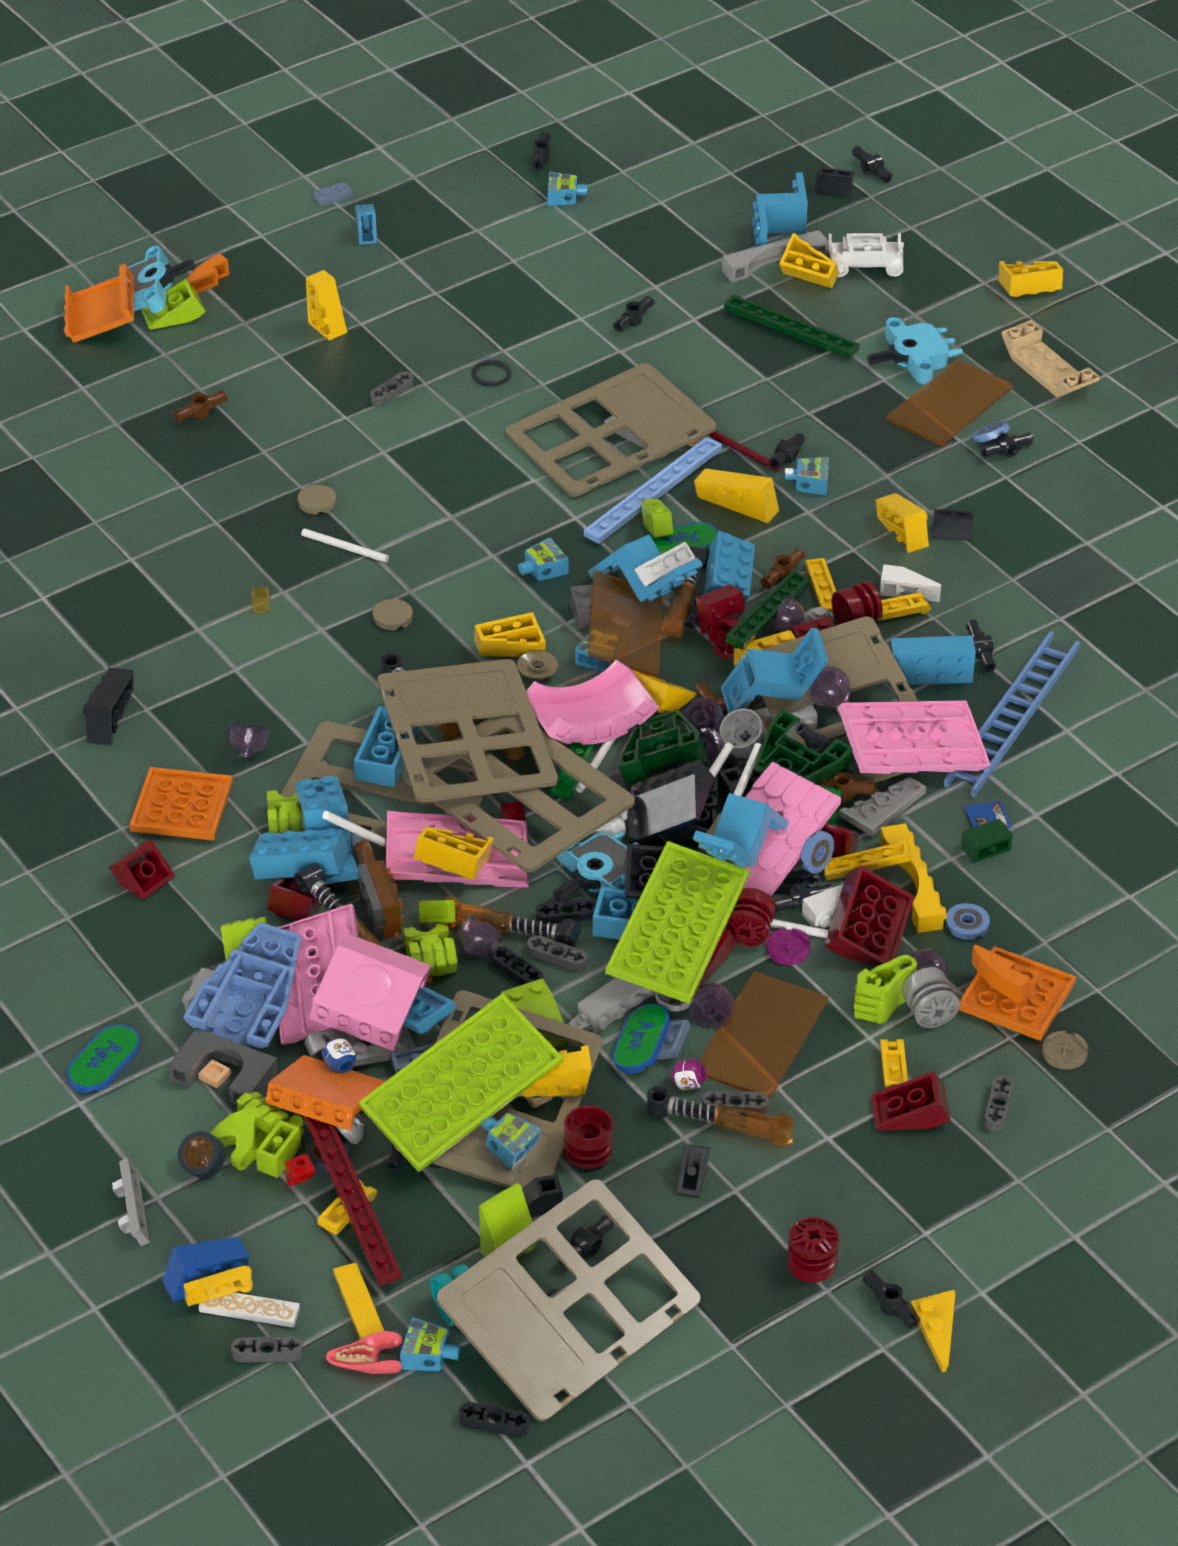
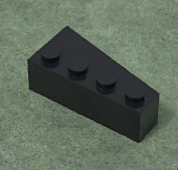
(107, 705)
(708, 816)

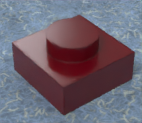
(513, 811)

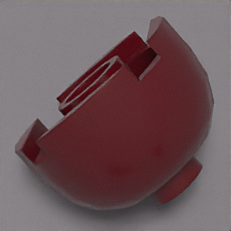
(718, 633)

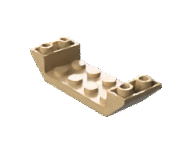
(1043, 363)

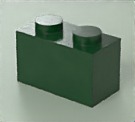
(986, 840)

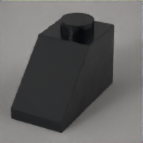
(693, 1169)

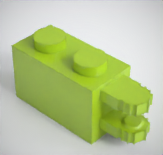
(656, 517)
(280, 1146)

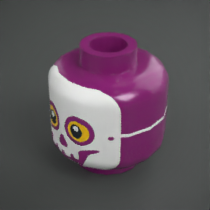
(689, 1074)

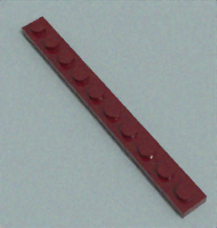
(354, 1201)

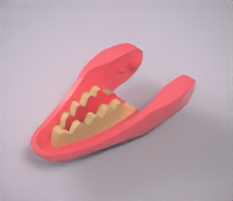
(363, 1354)

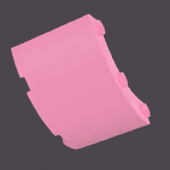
(595, 709)

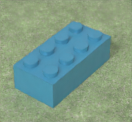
(729, 563)
(935, 659)
(379, 755)
(290, 852)
(612, 913)

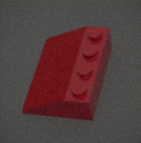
(868, 918)

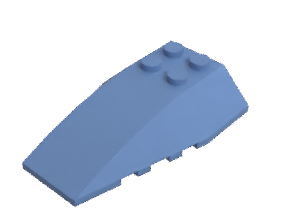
(249, 990)

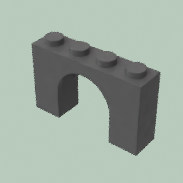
(204, 1046)

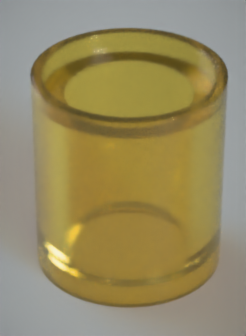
(261, 600)

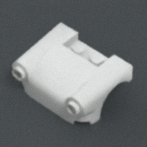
(867, 251)

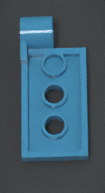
(428, 1010)

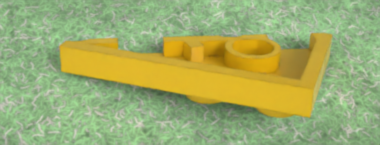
(936, 1323)

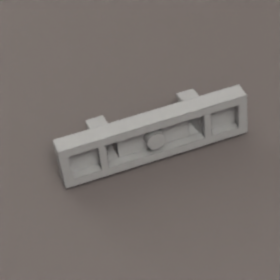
(130, 1188)

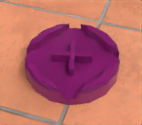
(788, 946)

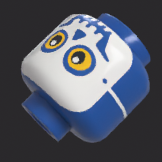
(339, 1055)

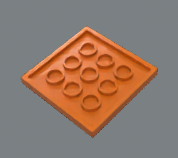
(181, 803)
(1035, 1012)

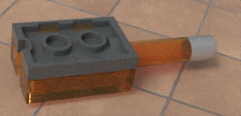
(377, 892)

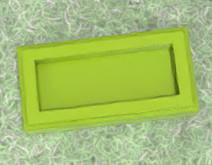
(437, 911)

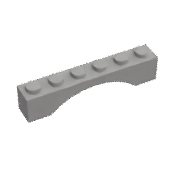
(744, 263)

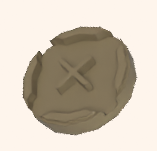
(317, 499)
(392, 614)
(1065, 1050)

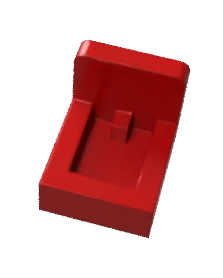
(298, 1170)

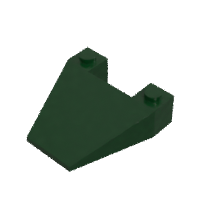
(659, 743)
(790, 754)

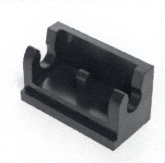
(834, 181)
(952, 524)

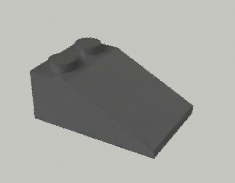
(581, 605)

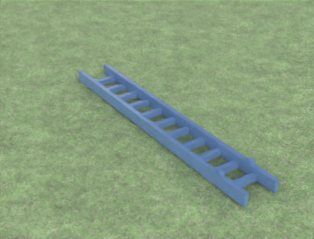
(1023, 718)

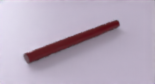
(742, 449)

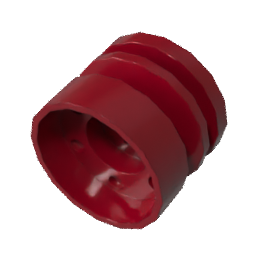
(857, 602)
(752, 917)
(588, 1137)
(813, 1249)

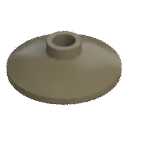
(537, 665)

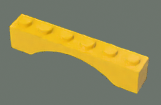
(926, 907)

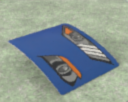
(987, 812)

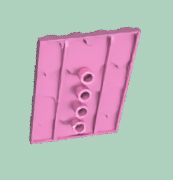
(913, 736)
(803, 806)
(402, 837)
(319, 935)

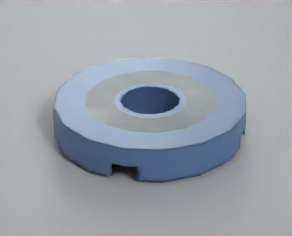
(990, 431)
(817, 852)
(971, 912)

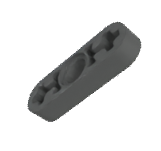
(383, 395)
(576, 960)
(743, 1097)
(1001, 1111)
(284, 1342)

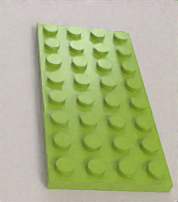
(678, 922)
(460, 1082)

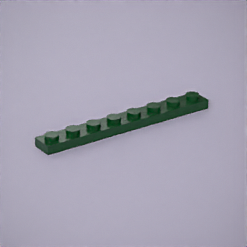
(791, 326)
(766, 611)

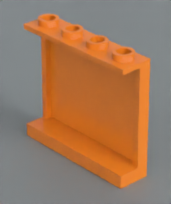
(100, 306)
(319, 1093)

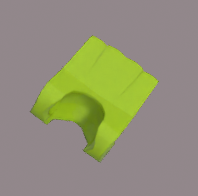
(284, 813)
(235, 933)
(432, 948)
(880, 989)
(248, 1127)

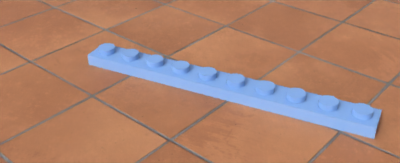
(652, 489)

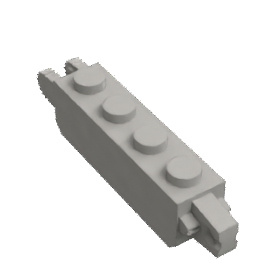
(609, 1004)

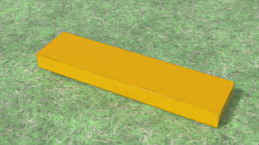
(821, 581)
(870, 859)
(357, 1300)

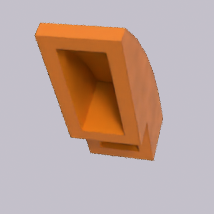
(208, 273)
(1000, 973)

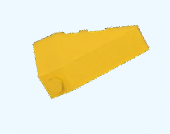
(665, 694)

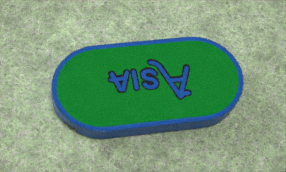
(694, 534)
(641, 1038)
(103, 1058)

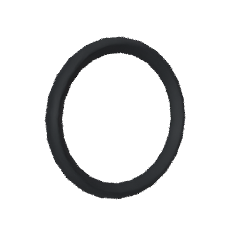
(491, 362)

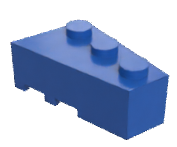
(200, 1261)

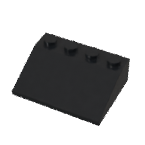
(668, 801)
(638, 867)

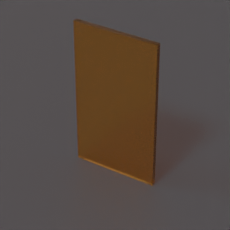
(949, 402)
(624, 626)
(762, 1034)

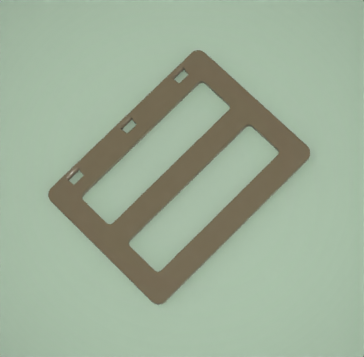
(311, 767)
(571, 828)

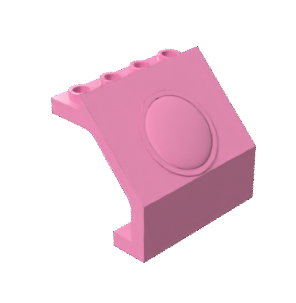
(368, 991)

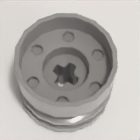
(742, 730)
(930, 997)

